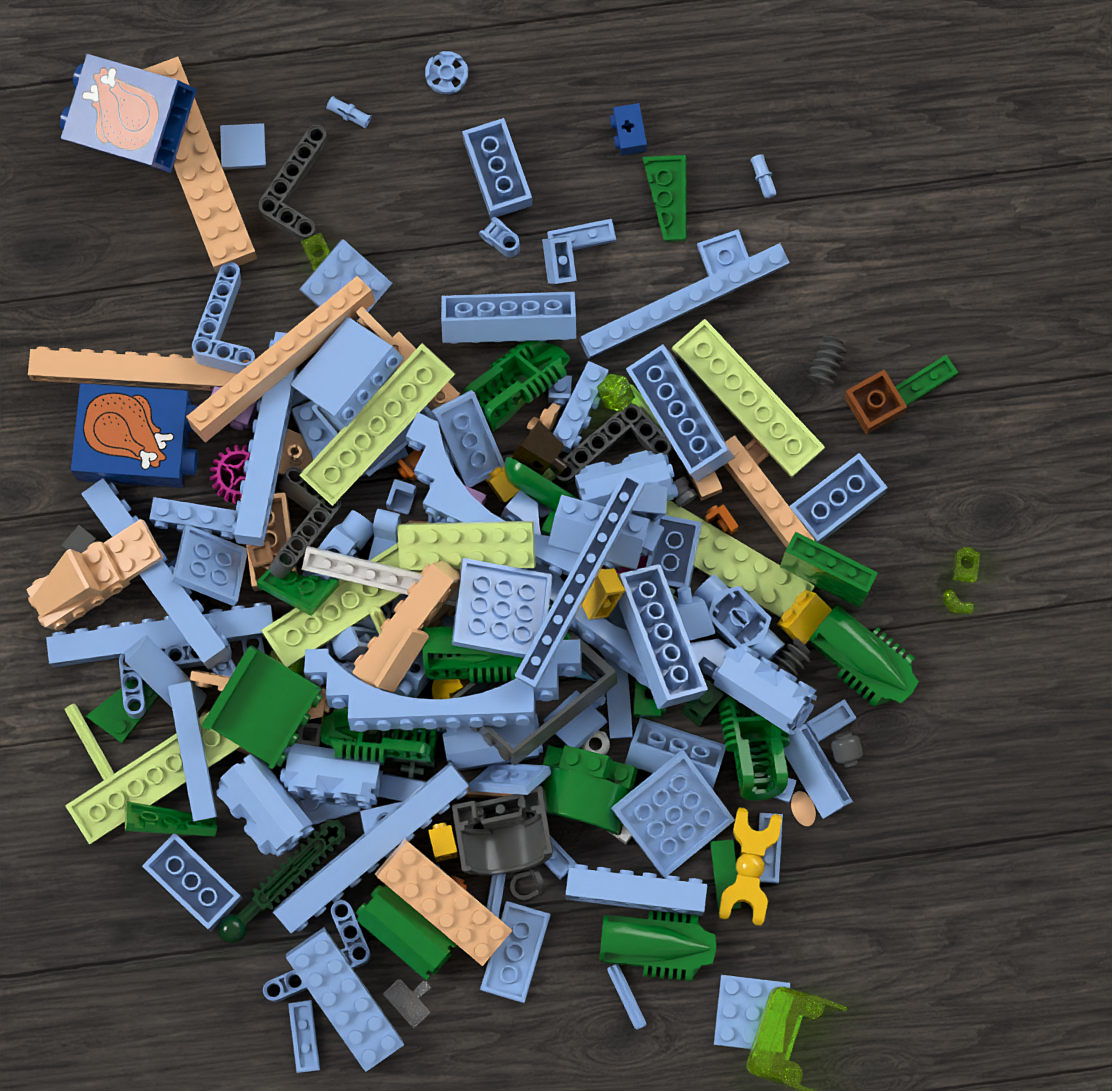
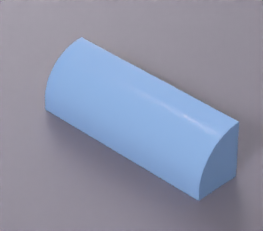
(158, 669)
(816, 772)

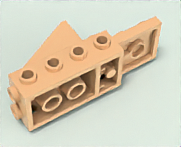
(93, 576)

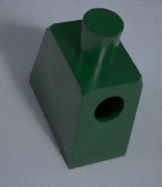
(704, 705)

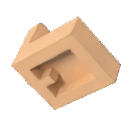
(547, 417)

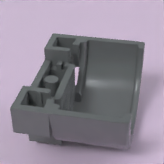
(509, 836)

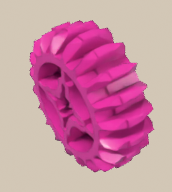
(223, 465)

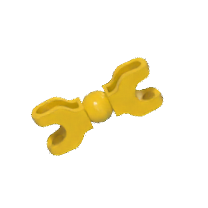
(750, 866)

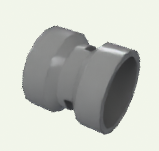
(685, 493)

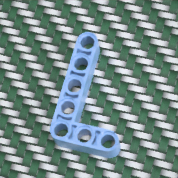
(217, 323)
(384, 537)
(138, 694)
(350, 946)

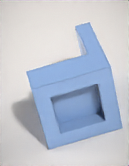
(401, 497)

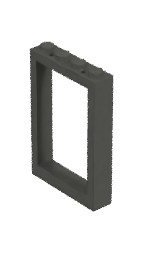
(591, 663)

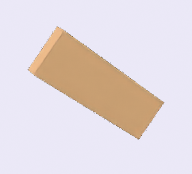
(401, 659)

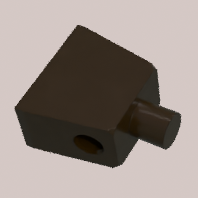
(540, 450)

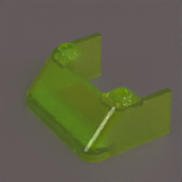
(778, 1033)

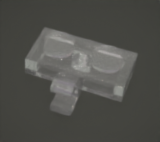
(408, 1001)

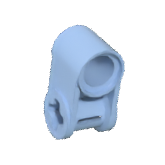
(498, 235)

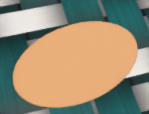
(803, 808)

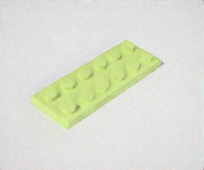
(489, 542)

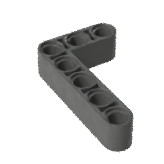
(292, 183)
(610, 440)
(309, 530)

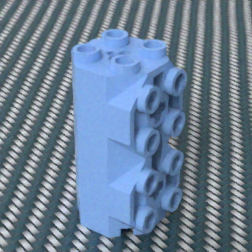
(600, 479)
(764, 689)
(470, 751)
(319, 775)
(269, 809)

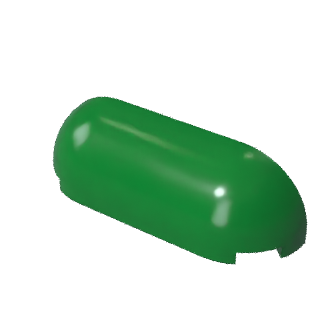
(534, 484)

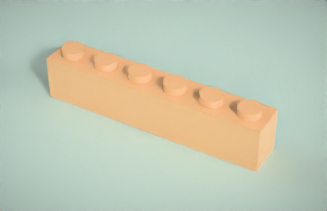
(763, 494)

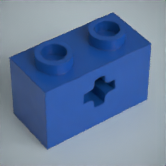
(630, 117)

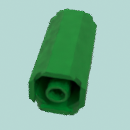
(405, 932)

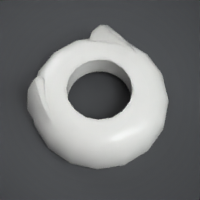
(605, 743)

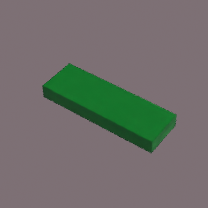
(926, 380)
(724, 868)

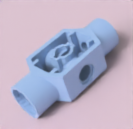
(346, 539)
(738, 618)

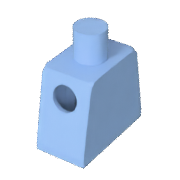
(694, 614)
(414, 679)

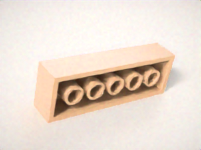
(416, 612)
(443, 902)

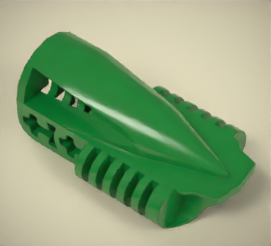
(519, 379)
(865, 658)
(469, 665)
(375, 743)
(756, 749)
(657, 944)

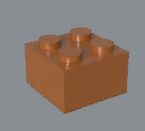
(875, 402)

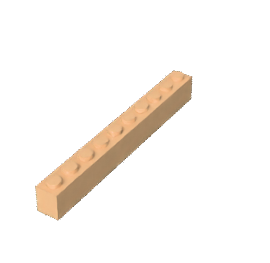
(279, 360)
(124, 369)

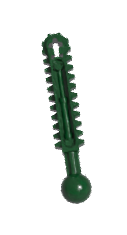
(233, 927)

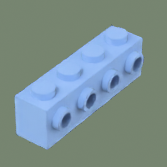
(582, 401)
(178, 514)

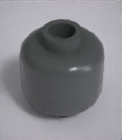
(847, 749)

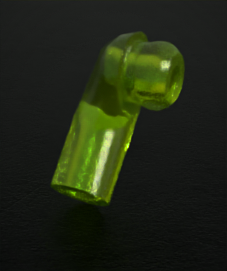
(955, 605)

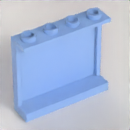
(347, 371)

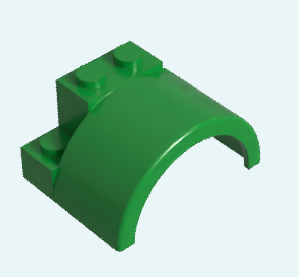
(581, 787)

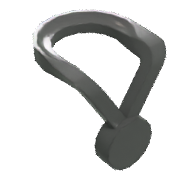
(538, 879)

